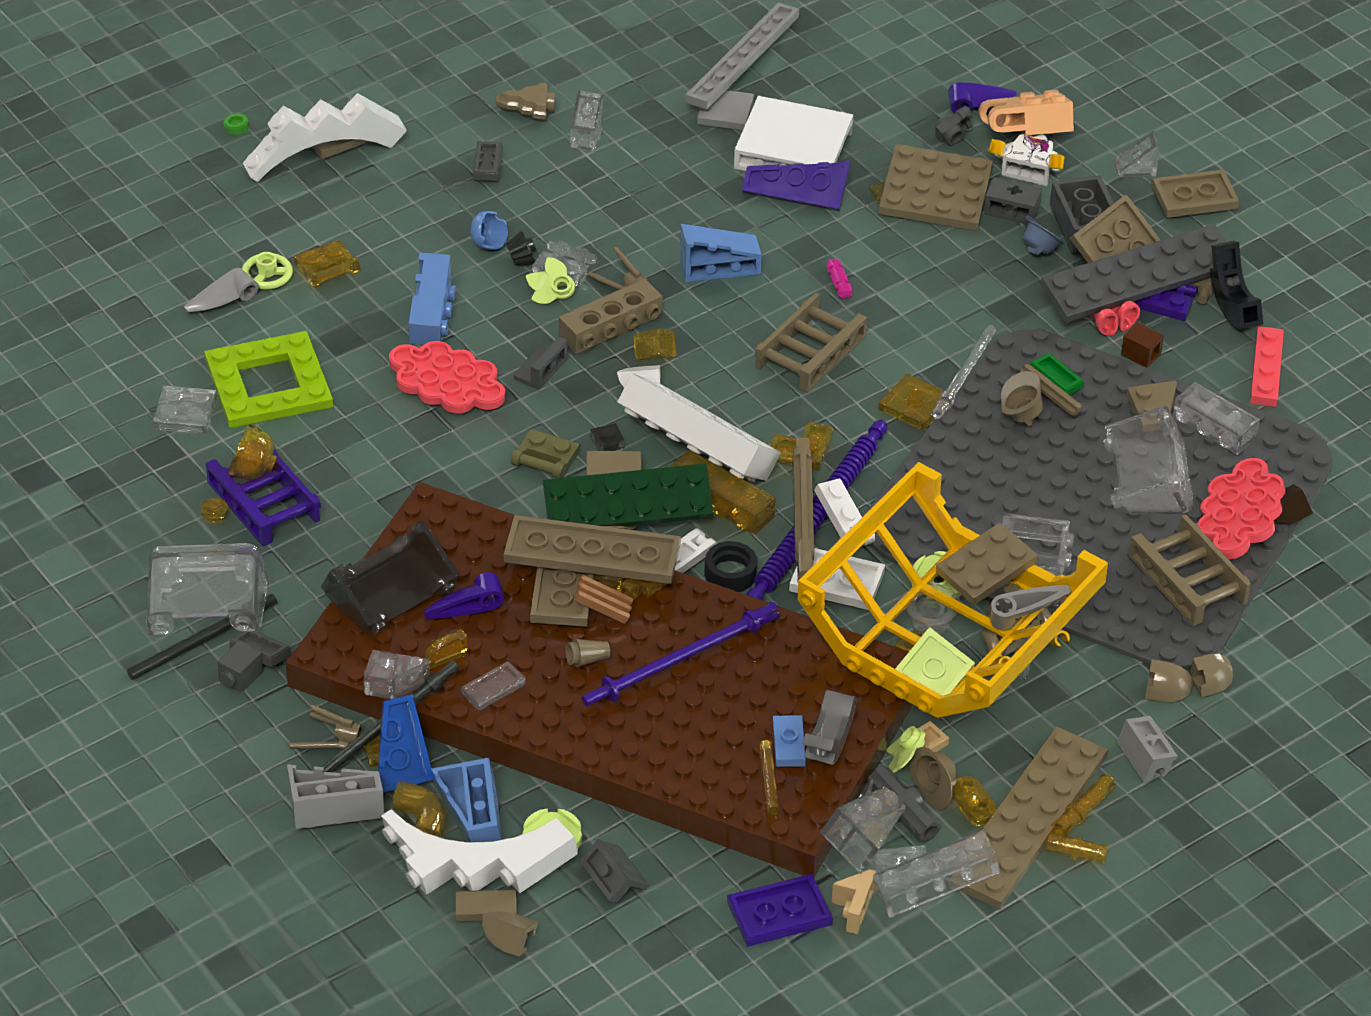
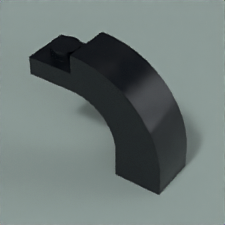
(1229, 287)

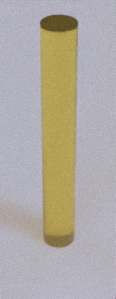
(769, 777)

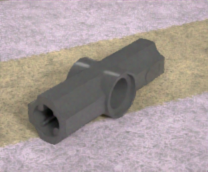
(915, 815)

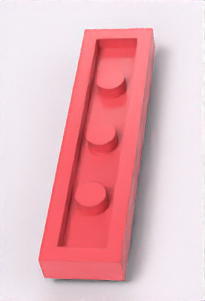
(1267, 366)

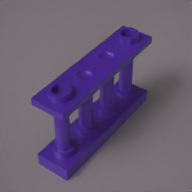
(249, 509)

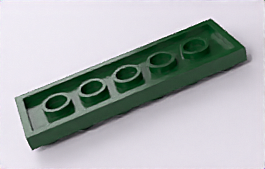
(631, 497)

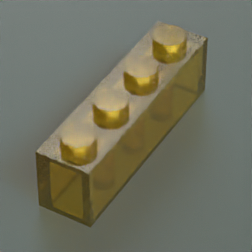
(734, 497)

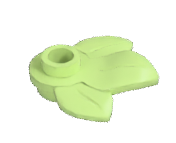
(548, 281)
(905, 747)

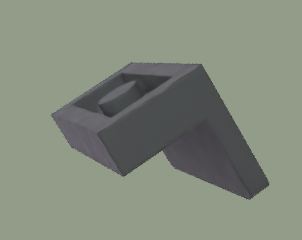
(542, 364)
(611, 870)

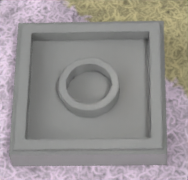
(728, 111)

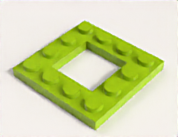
(297, 350)

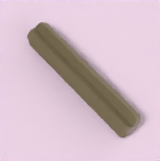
(1055, 393)

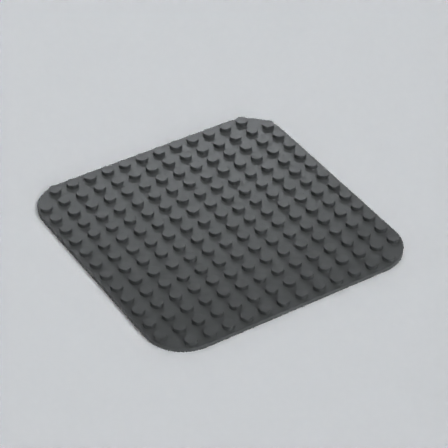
(1068, 475)

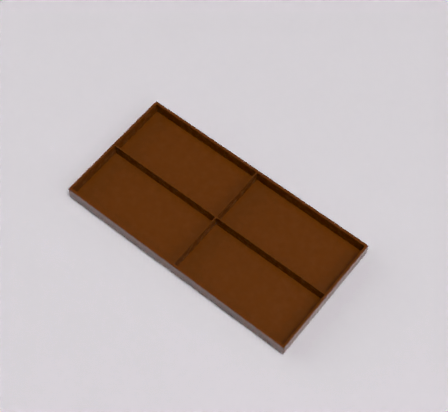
(671, 744)

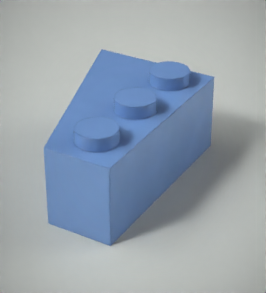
(717, 253)
(432, 299)

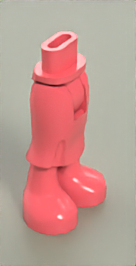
(1122, 316)

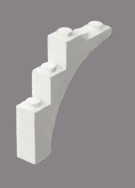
(323, 123)
(516, 860)

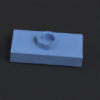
(788, 741)

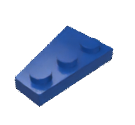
(402, 745)

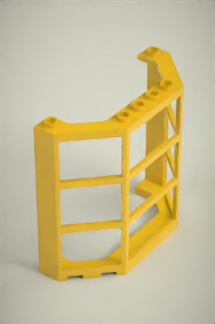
(973, 690)

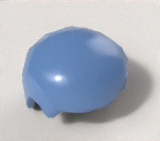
(488, 230)

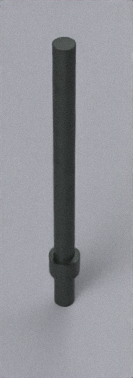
(187, 644)
(432, 683)

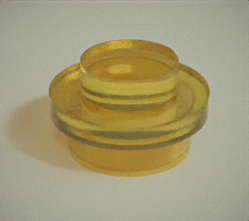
(214, 510)

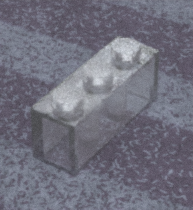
(1216, 418)

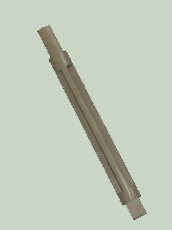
(803, 506)

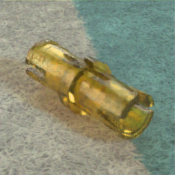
(1077, 847)

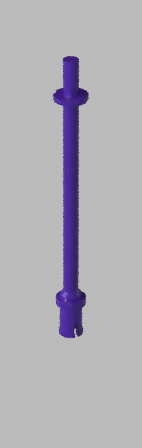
(750, 621)

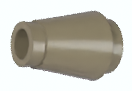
(584, 652)

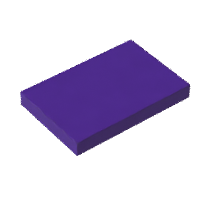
(779, 910)

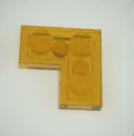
(819, 441)

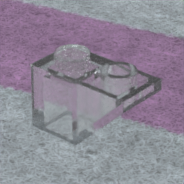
(587, 121)
(394, 674)

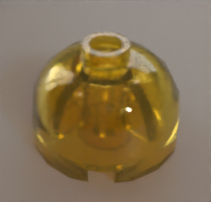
(253, 454)

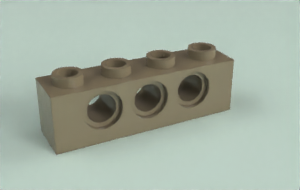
(610, 316)

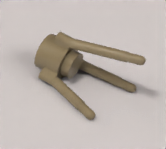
(630, 278)
(345, 730)

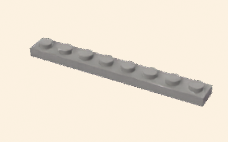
(742, 56)

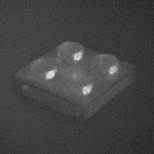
(184, 409)

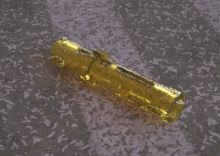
(1076, 813)

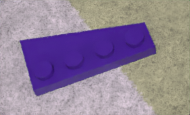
(800, 183)

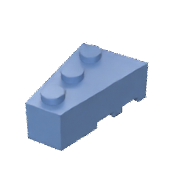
(471, 798)

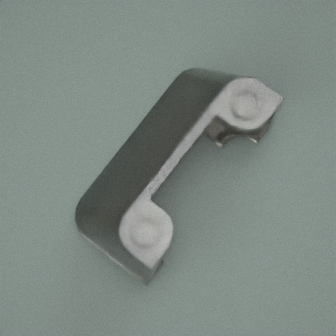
(391, 579)

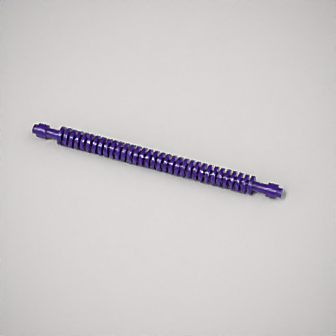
(847, 471)

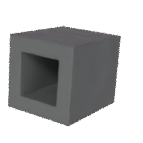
(240, 666)

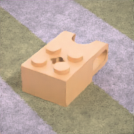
(1029, 113)

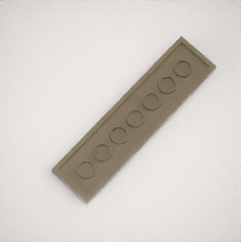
(1036, 801)

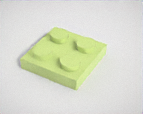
(935, 663)

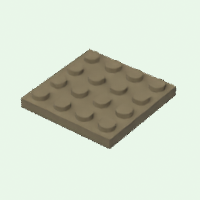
(936, 187)

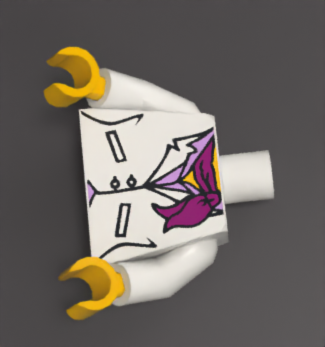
(1028, 158)

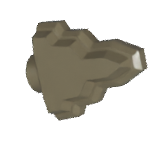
(530, 101)

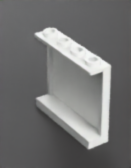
(791, 134)

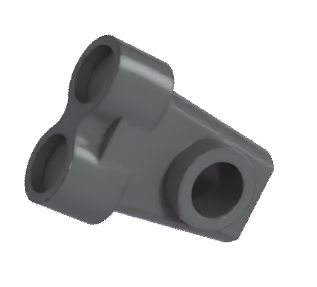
(954, 127)

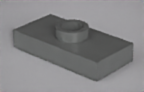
(487, 161)
(271, 649)

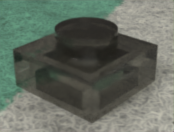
(607, 438)

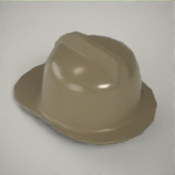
(1022, 397)
(934, 776)

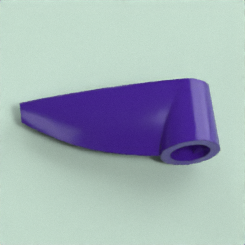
(973, 94)
(477, 598)

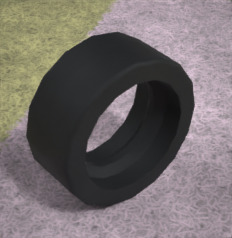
(731, 552)

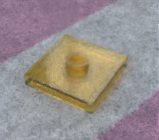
(911, 401)

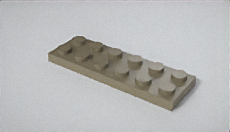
(592, 549)

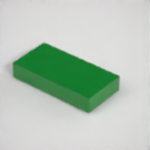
(1058, 373)

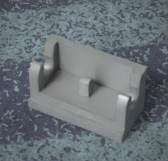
(1146, 747)

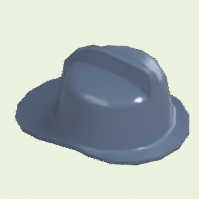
(1039, 238)

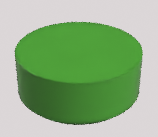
(236, 124)

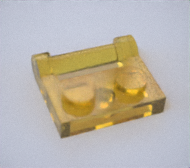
(326, 262)

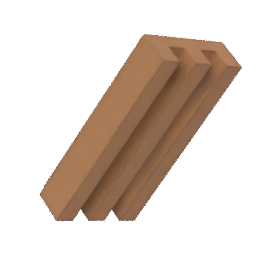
(603, 599)

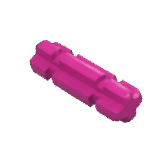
(839, 278)

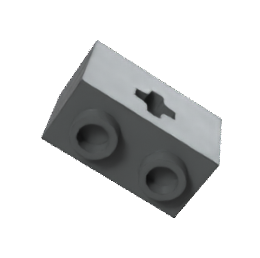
(1012, 200)

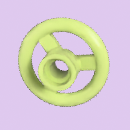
(267, 267)

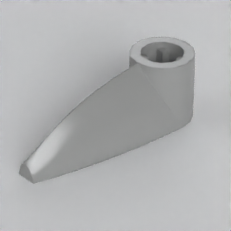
(227, 288)
(1022, 603)

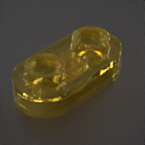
(969, 797)

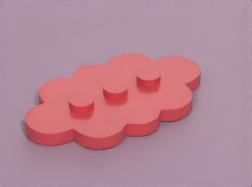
(447, 377)
(1242, 507)

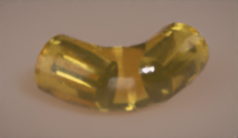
(423, 804)

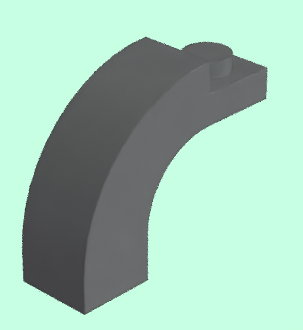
(831, 728)

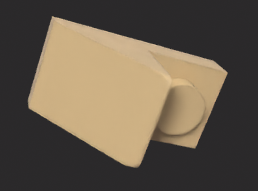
(855, 895)

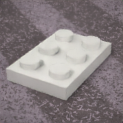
(838, 587)

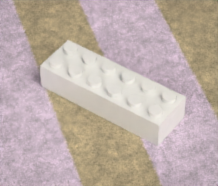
(698, 428)

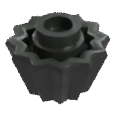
(521, 249)

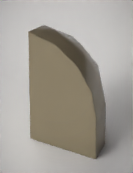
(1211, 674)
(1168, 682)
(508, 931)

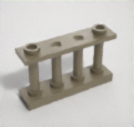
(823, 359)
(1177, 588)

